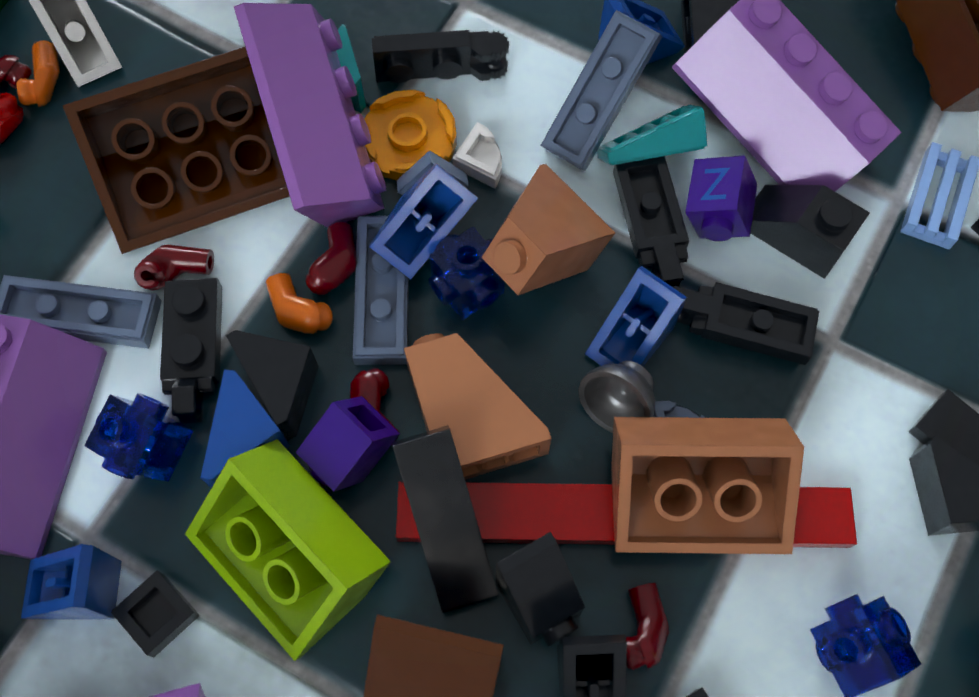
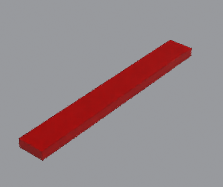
(586, 514)

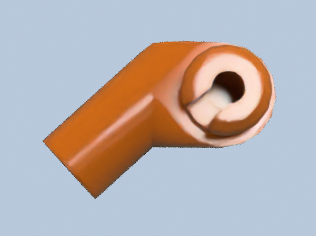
(46, 72)
(294, 311)

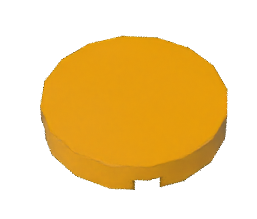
(406, 128)

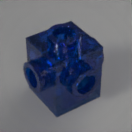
(462, 275)
(138, 438)
(864, 645)

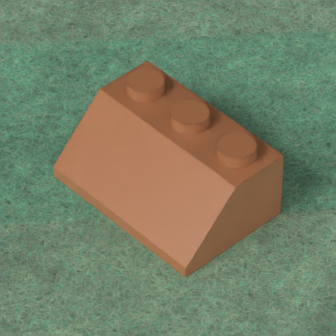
(705, 485)

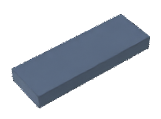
(601, 90)
(380, 302)
(83, 310)

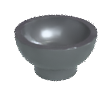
(617, 392)

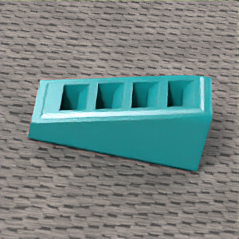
(668, 135)

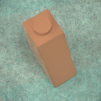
(546, 235)
(484, 415)

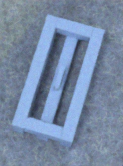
(951, 164)

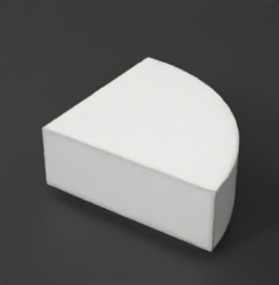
(480, 156)

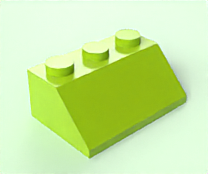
(285, 546)

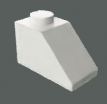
(77, 38)

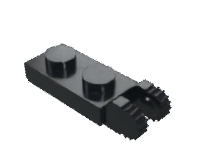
(440, 55)

